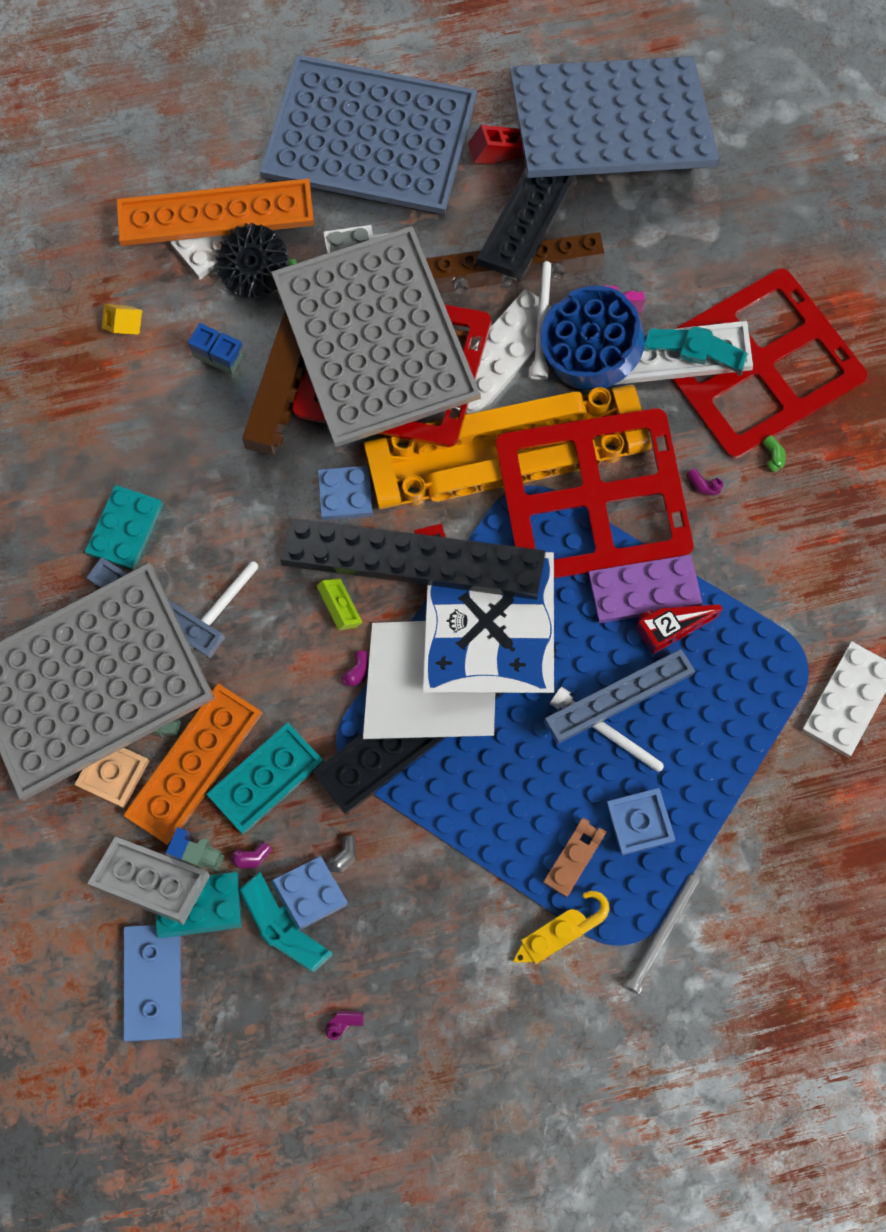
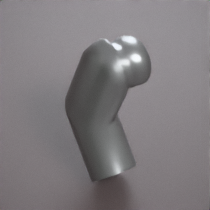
(345, 857)

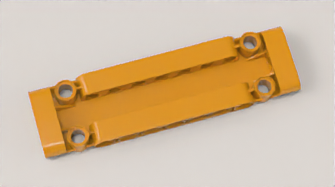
(474, 463)

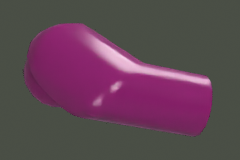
(708, 487)
(358, 672)
(251, 859)
(341, 1021)

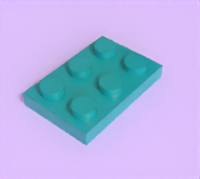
(124, 527)
(214, 910)

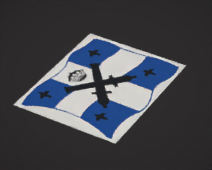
(490, 640)

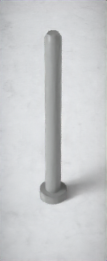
(633, 983)

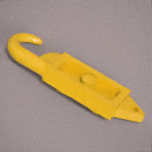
(561, 931)

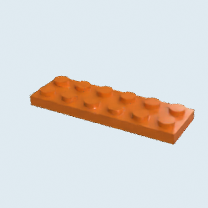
(193, 764)

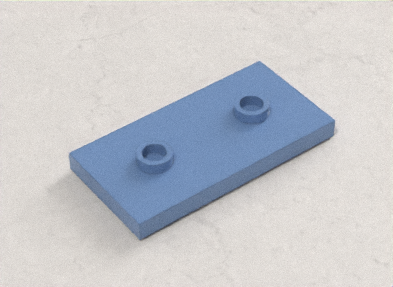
(151, 985)

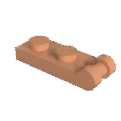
(574, 858)

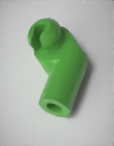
(777, 454)

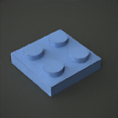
(345, 493)
(640, 821)
(309, 893)

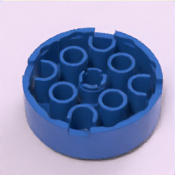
(593, 337)

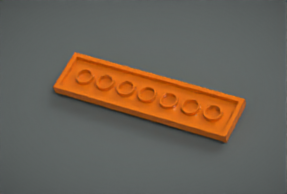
(213, 211)

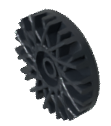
(238, 253)

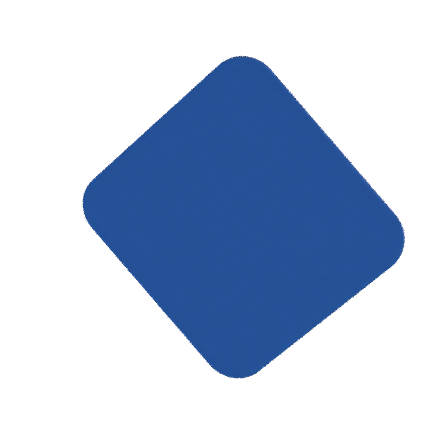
(521, 796)

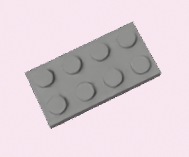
(149, 880)

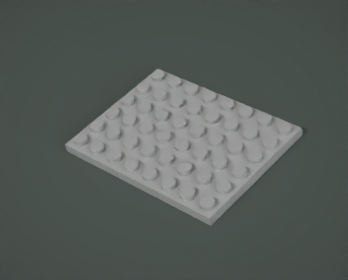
(375, 336)
(94, 681)

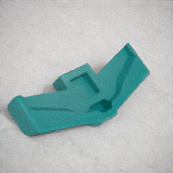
(696, 346)
(278, 928)

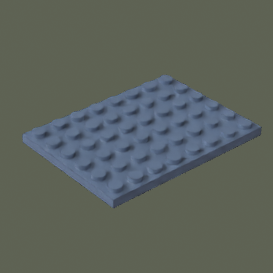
(612, 117)
(370, 134)

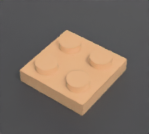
(113, 776)

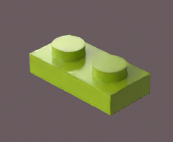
(339, 604)

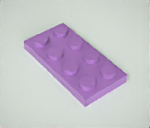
(644, 586)

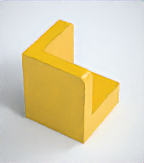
(121, 319)

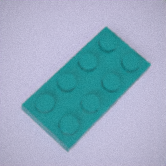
(265, 778)

